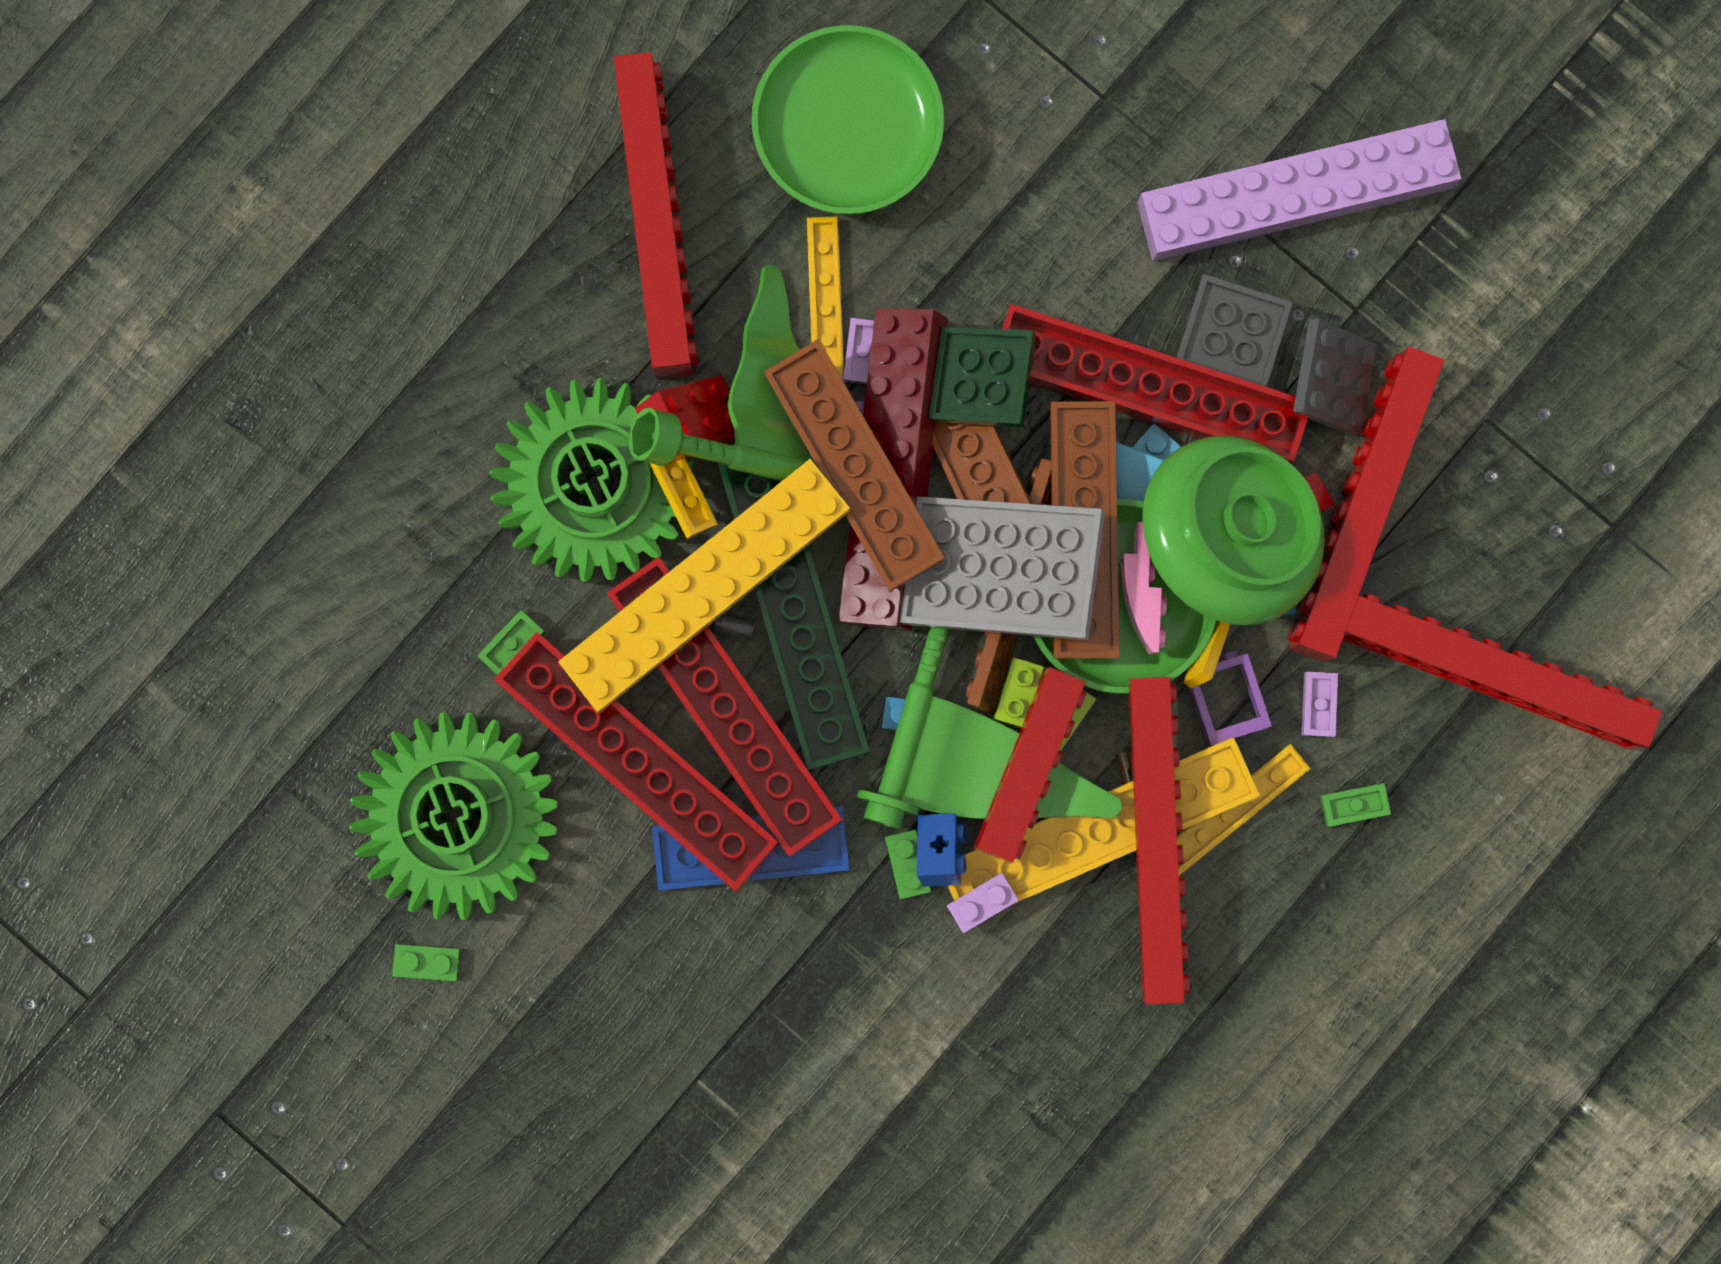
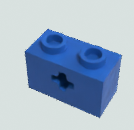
(933, 834)

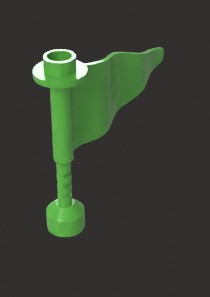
(763, 431)
(955, 758)

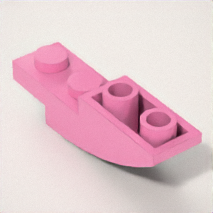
(1143, 602)

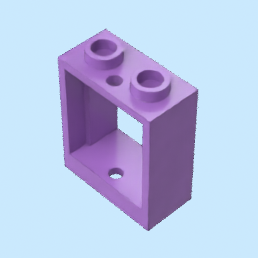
(1261, 722)

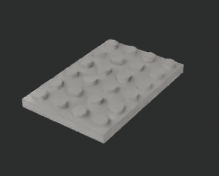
(1008, 568)

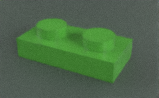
(509, 641)
(1355, 805)
(903, 859)
(426, 962)

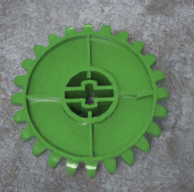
(540, 501)
(507, 829)

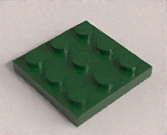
(982, 376)

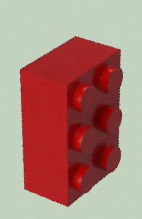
(700, 409)

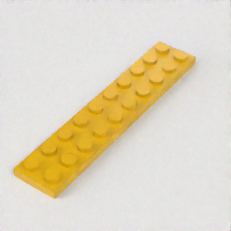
(704, 586)
(1074, 845)

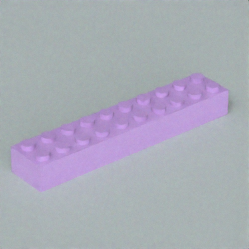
(1298, 190)

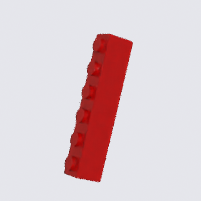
(1030, 765)

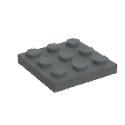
(1234, 330)
(1334, 377)

